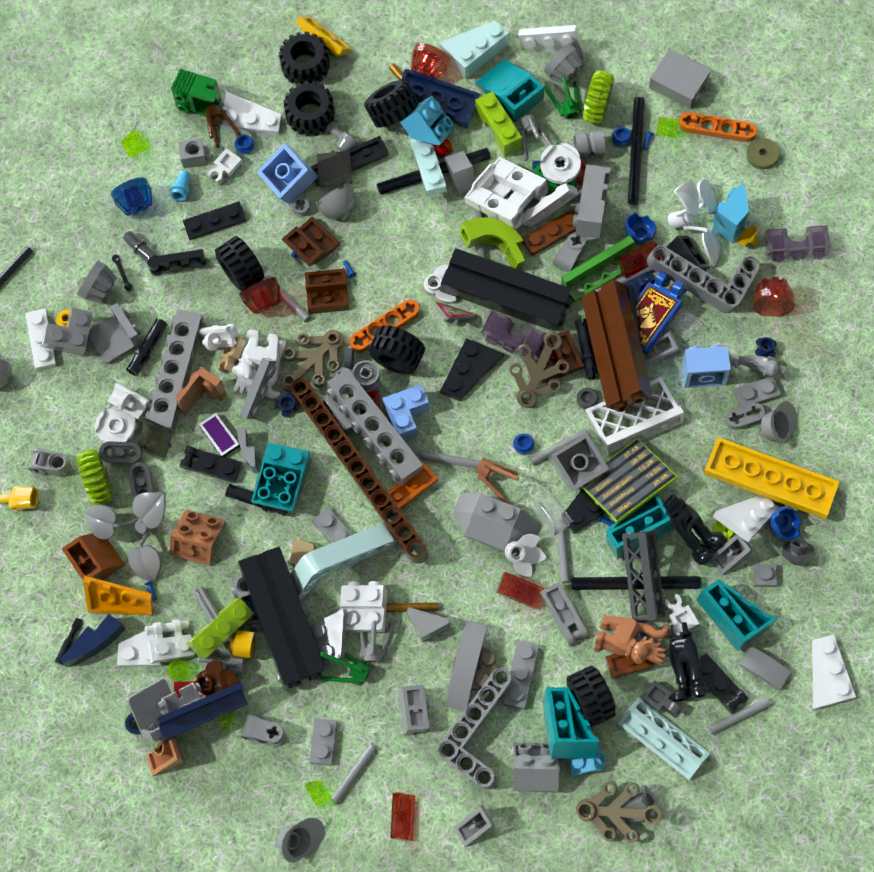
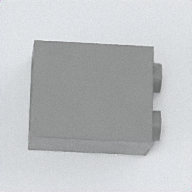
(680, 79)

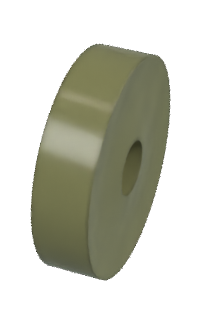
(762, 161)

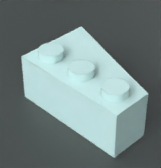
(475, 47)

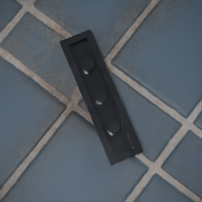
(362, 155)

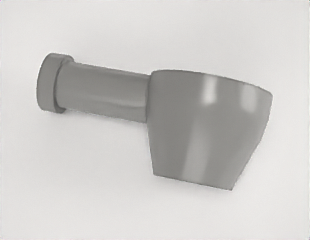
(345, 141)

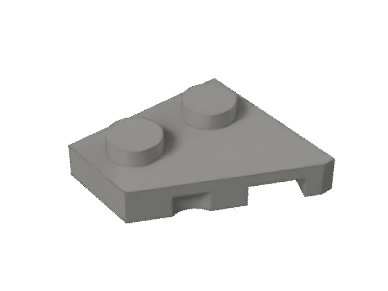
(330, 636)

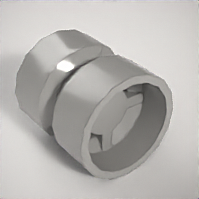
(590, 144)
(367, 375)

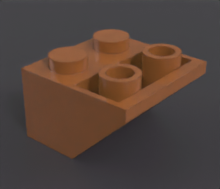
(93, 557)

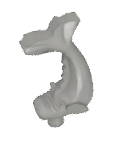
(766, 365)

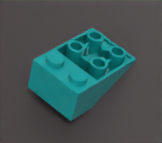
(513, 88)
(281, 477)

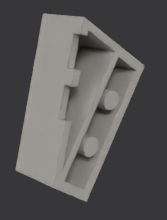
(592, 201)

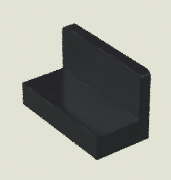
(687, 249)

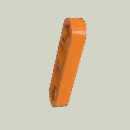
(717, 123)
(360, 335)

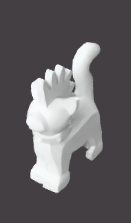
(251, 360)

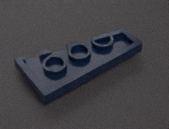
(454, 100)

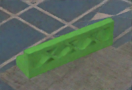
(595, 264)

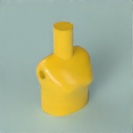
(21, 498)

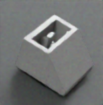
(534, 768)

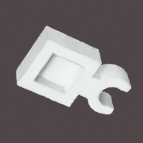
(225, 164)
(681, 614)

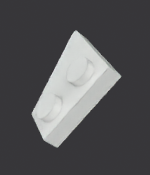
(135, 652)

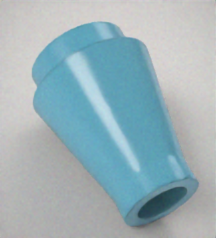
(181, 186)

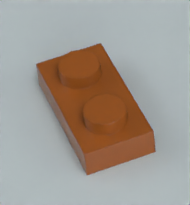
(621, 666)

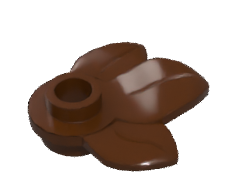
(218, 678)

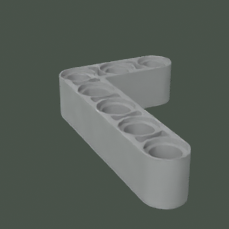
(704, 279)
(473, 726)

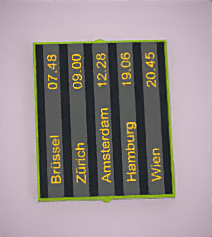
(630, 482)

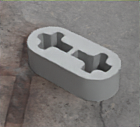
(743, 412)

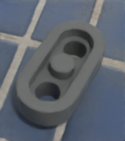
(120, 452)
(143, 483)

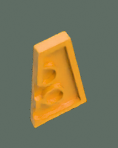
(115, 599)

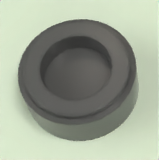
(348, 357)
(587, 398)

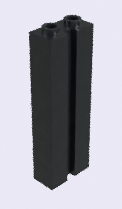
(506, 290)
(281, 617)

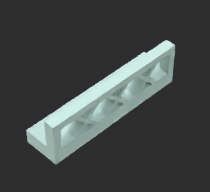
(661, 740)

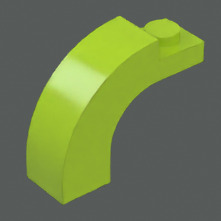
(496, 233)

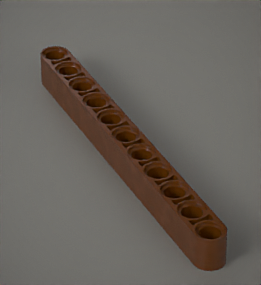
(363, 477)

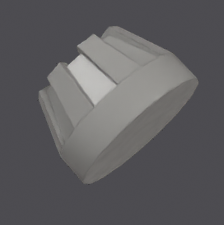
(565, 64)
(97, 283)

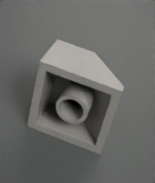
(578, 462)

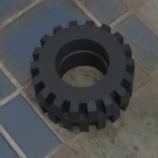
(304, 45)
(309, 94)
(391, 103)
(239, 263)
(396, 349)
(592, 695)

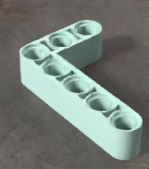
(338, 555)

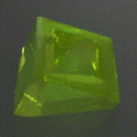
(667, 127)
(134, 143)
(226, 720)
(317, 792)

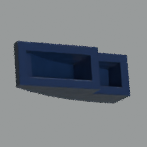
(92, 641)

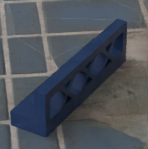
(201, 711)

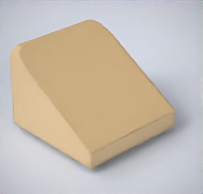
(299, 549)

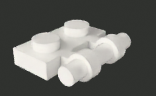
(168, 648)

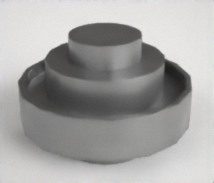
(798, 551)

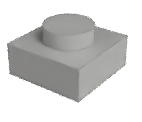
(765, 575)

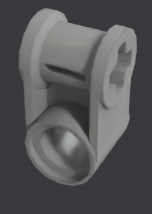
(569, 255)
(45, 463)
(259, 731)

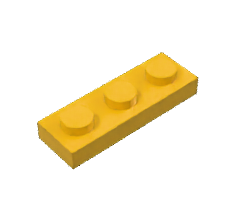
(335, 44)

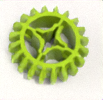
(598, 97)
(94, 477)

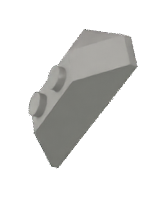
(492, 520)

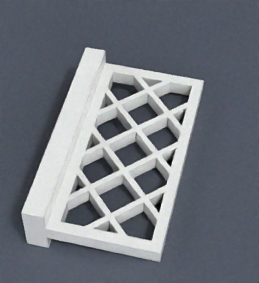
(642, 430)

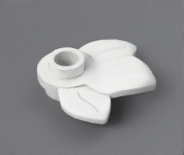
(437, 278)
(527, 554)

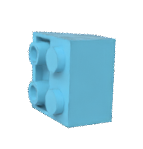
(428, 122)
(732, 214)

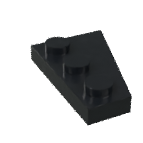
(469, 367)

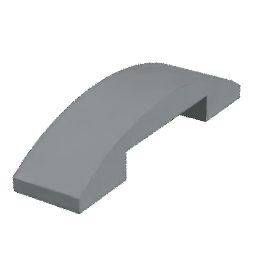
(465, 665)

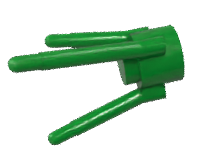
(570, 108)
(358, 670)

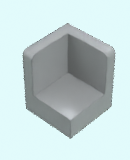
(641, 801)

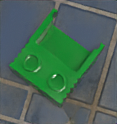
(195, 92)

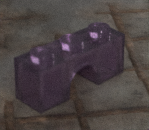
(781, 247)
(498, 330)

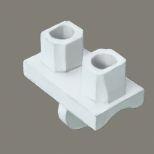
(218, 336)
(128, 401)

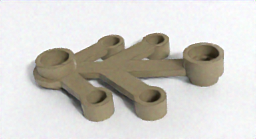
(313, 357)
(538, 373)
(615, 812)

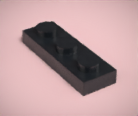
(214, 220)

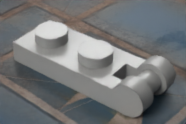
(563, 613)

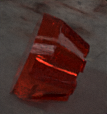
(429, 60)
(261, 295)
(773, 298)

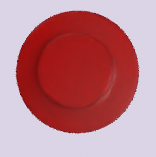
(444, 148)

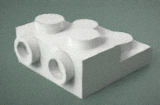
(364, 605)

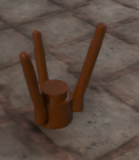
(214, 118)

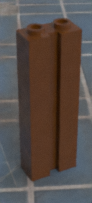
(616, 346)

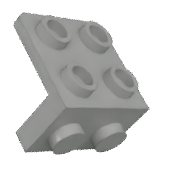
(115, 335)
(146, 709)

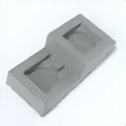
(248, 452)
(764, 667)

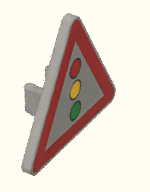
(453, 313)

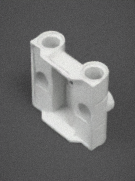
(496, 182)

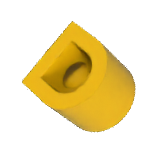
(243, 644)

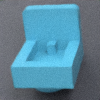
(587, 765)

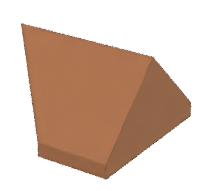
(165, 756)

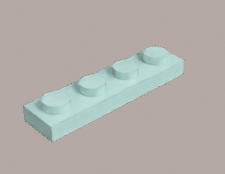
(428, 167)

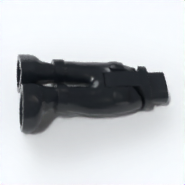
(685, 518)
(682, 653)

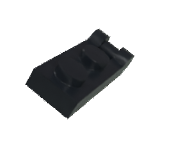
(176, 261)
(211, 464)
(721, 684)

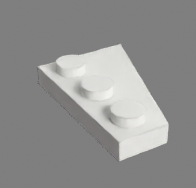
(551, 39)
(250, 116)
(747, 516)
(829, 673)

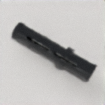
(587, 352)
(142, 354)
(246, 496)

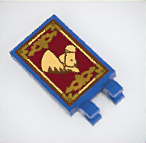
(657, 308)

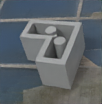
(72, 337)

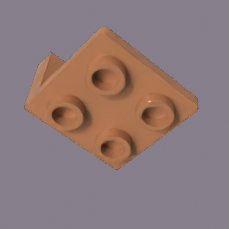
(198, 383)
(195, 537)

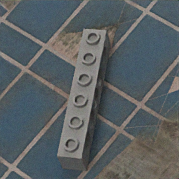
(182, 322)
(347, 383)

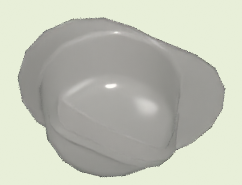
(779, 423)
(300, 839)

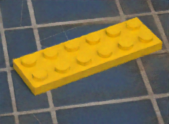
(771, 478)

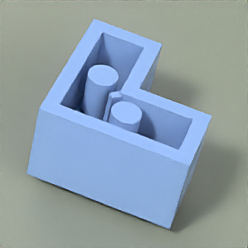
(403, 406)

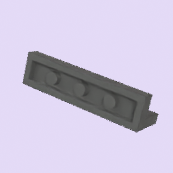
(651, 575)

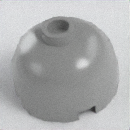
(338, 203)

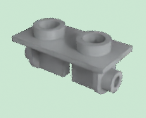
(189, 694)

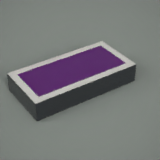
(219, 435)

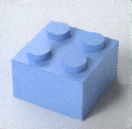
(287, 173)
(705, 366)

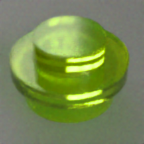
(178, 670)

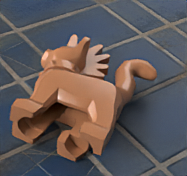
(624, 640)

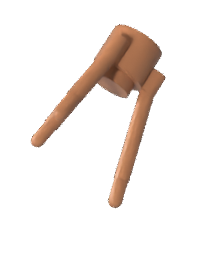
(487, 468)

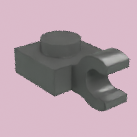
(659, 697)

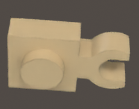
(229, 355)

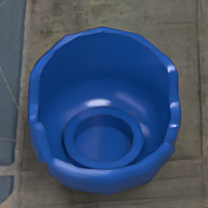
(644, 225)
(785, 523)

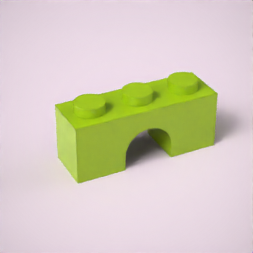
(504, 131)
(217, 631)

